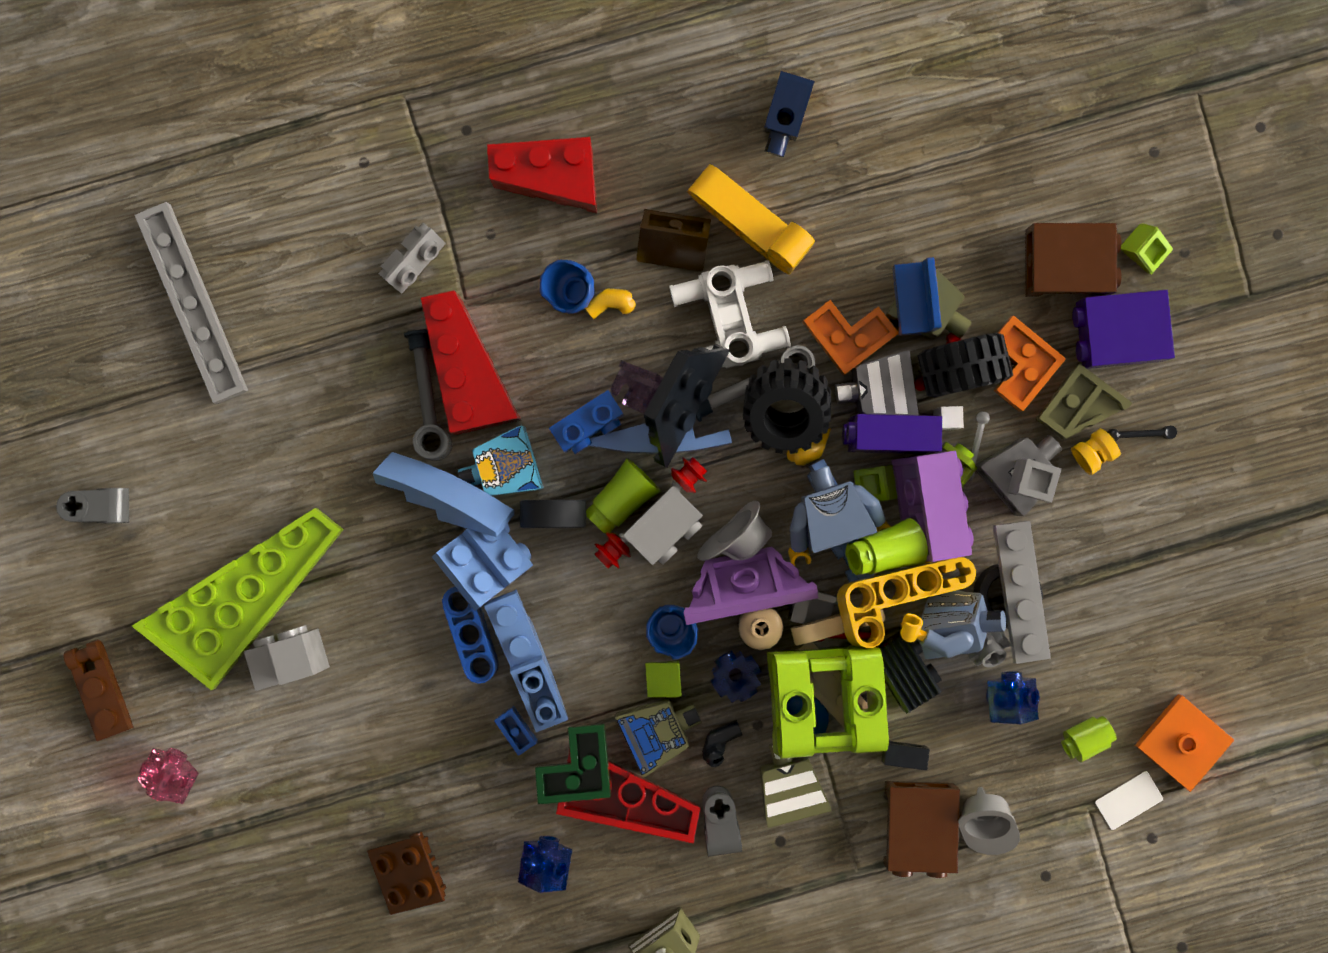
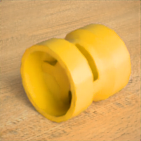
(1095, 451)

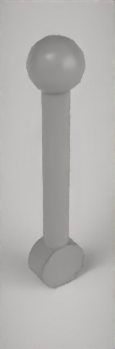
(982, 419)

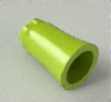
(621, 497)
(888, 549)

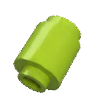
(1088, 738)

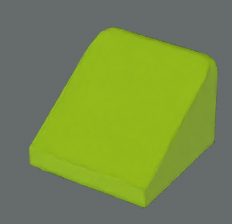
(1147, 247)
(877, 481)
(663, 679)

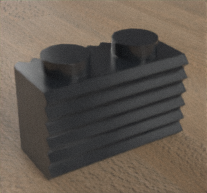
(906, 673)

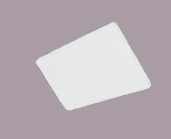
(1129, 800)

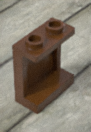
(1072, 259)
(922, 828)

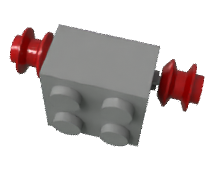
(662, 524)

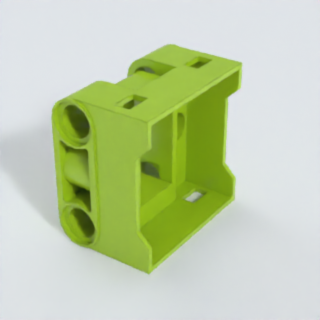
(860, 671)

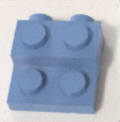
(483, 564)

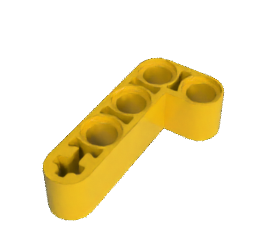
(751, 220)
(906, 591)

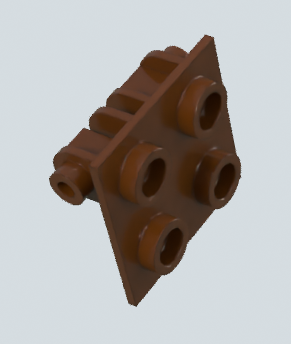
(407, 874)

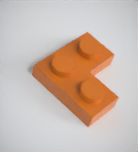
(847, 344)
(1033, 361)

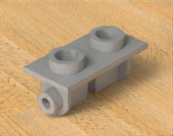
(422, 247)

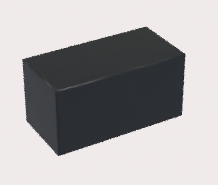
(906, 755)

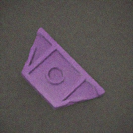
(746, 586)

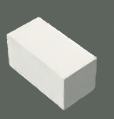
(951, 417)

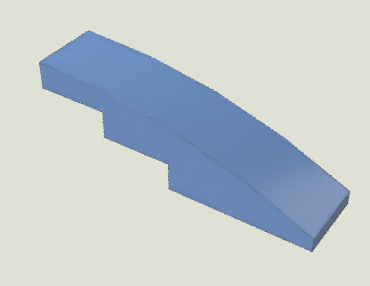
(637, 441)
(447, 494)

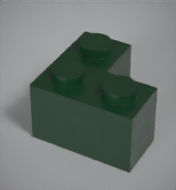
(586, 774)

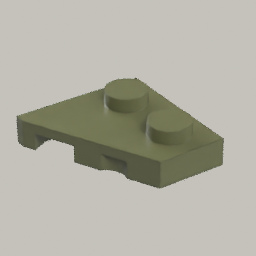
(1080, 403)

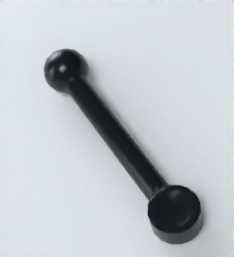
(1167, 432)

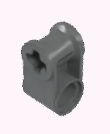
(98, 505)
(720, 826)

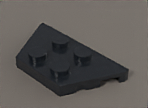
(680, 397)

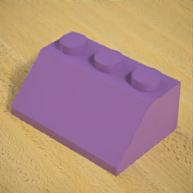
(933, 497)

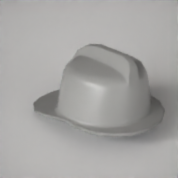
(740, 537)
(988, 824)

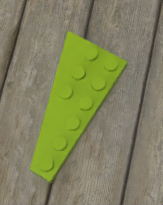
(229, 609)

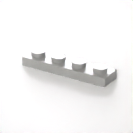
(1021, 592)

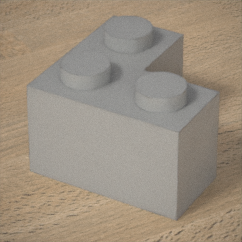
(291, 658)

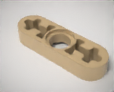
(821, 629)

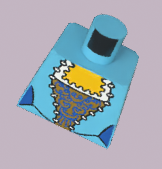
(504, 465)

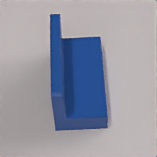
(917, 297)

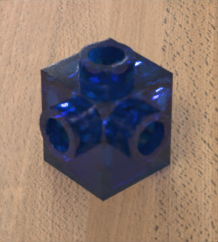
(736, 689)
(1013, 699)
(545, 865)

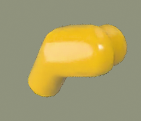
(611, 298)
(810, 455)

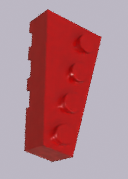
(465, 372)
(638, 807)

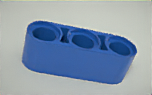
(470, 650)

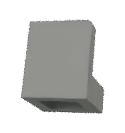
(1034, 480)
(812, 609)

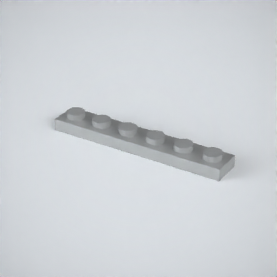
(191, 303)

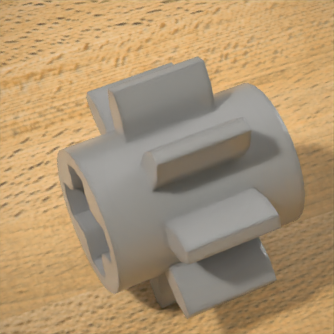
(993, 650)

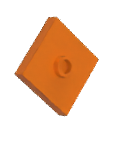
(1184, 742)

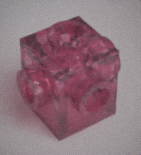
(167, 775)

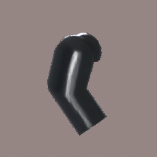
(716, 742)

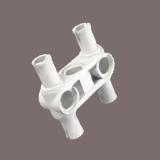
(730, 310)

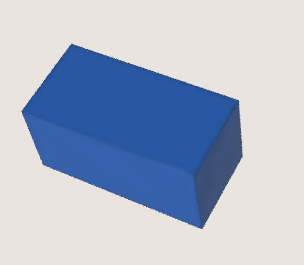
(516, 730)

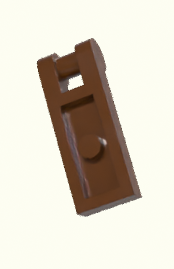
(99, 690)

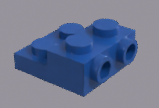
(595, 416)

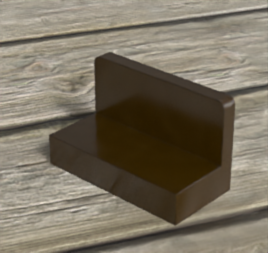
(673, 240)

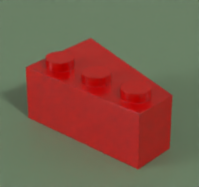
(546, 170)

